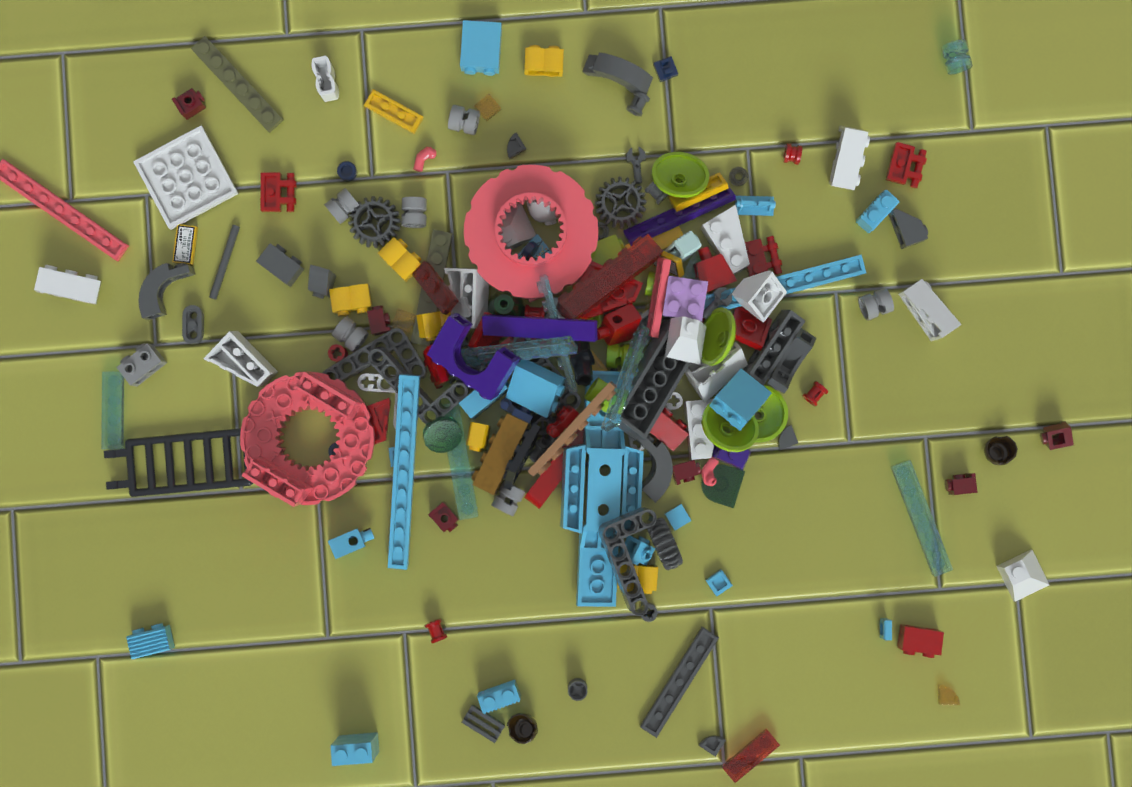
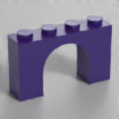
(447, 352)

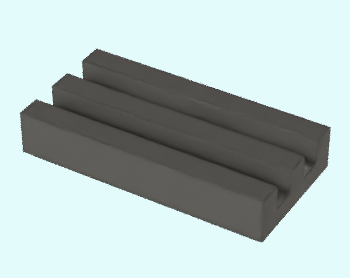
(465, 721)

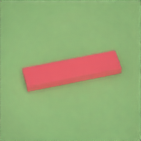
(658, 296)

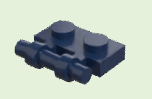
(517, 410)

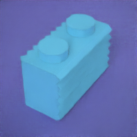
(877, 211)
(150, 642)
(499, 696)

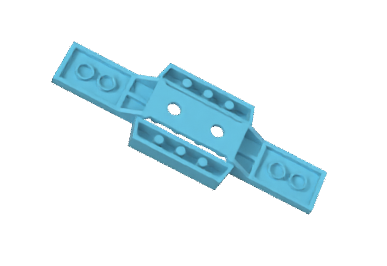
(618, 490)

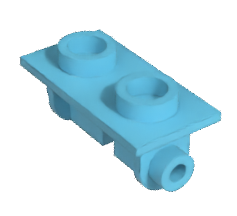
(755, 205)

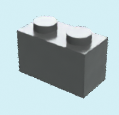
(280, 265)

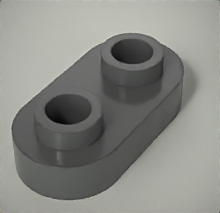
(190, 325)

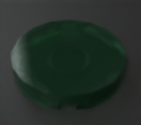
(442, 434)

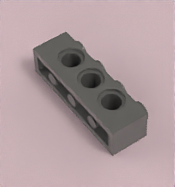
(777, 342)

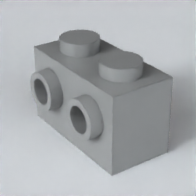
(141, 364)

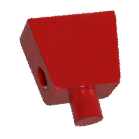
(713, 270)
(619, 325)

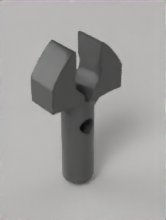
(636, 163)
(717, 302)

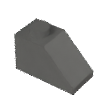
(907, 228)
(320, 281)

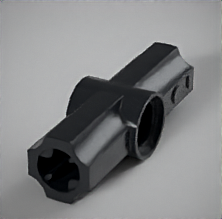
(582, 363)

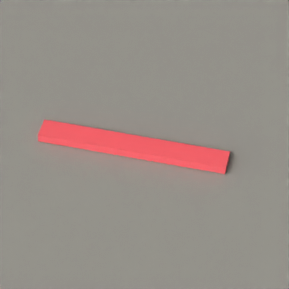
(62, 211)

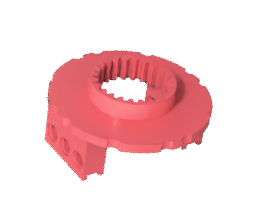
(486, 244)
(262, 447)

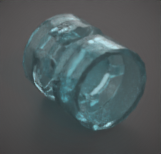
(956, 56)

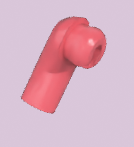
(423, 155)
(707, 472)

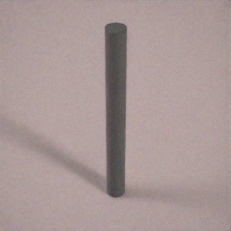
(224, 262)

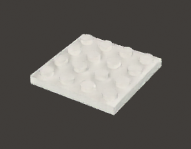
(185, 177)

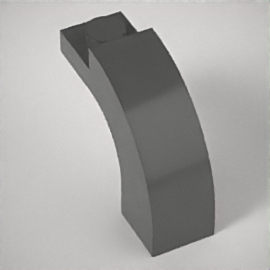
(618, 70)
(154, 285)
(791, 360)
(661, 471)

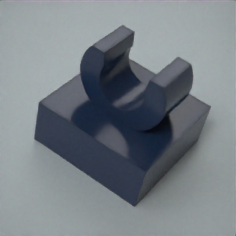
(665, 69)

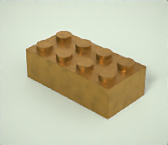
(501, 451)

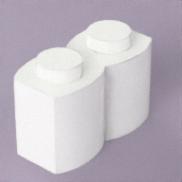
(325, 78)

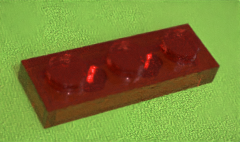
(435, 287)
(750, 755)

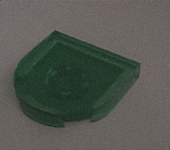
(726, 487)

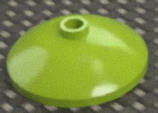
(680, 174)
(719, 336)
(773, 416)
(734, 440)

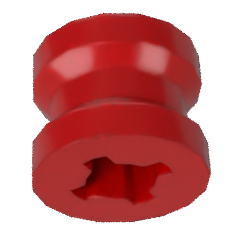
(792, 154)

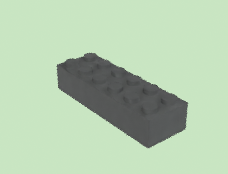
(651, 386)

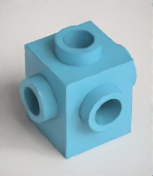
(639, 550)

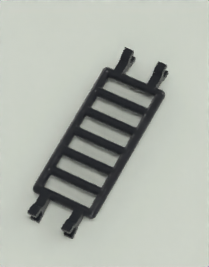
(171, 487)

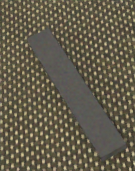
(679, 682)

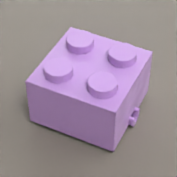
(685, 298)

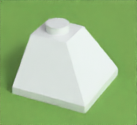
(517, 228)
(760, 294)
(685, 340)
(1022, 575)

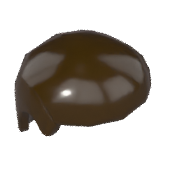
(1000, 450)
(522, 728)

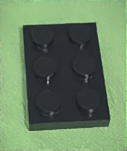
(520, 457)

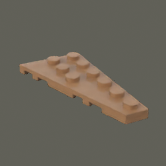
(569, 434)

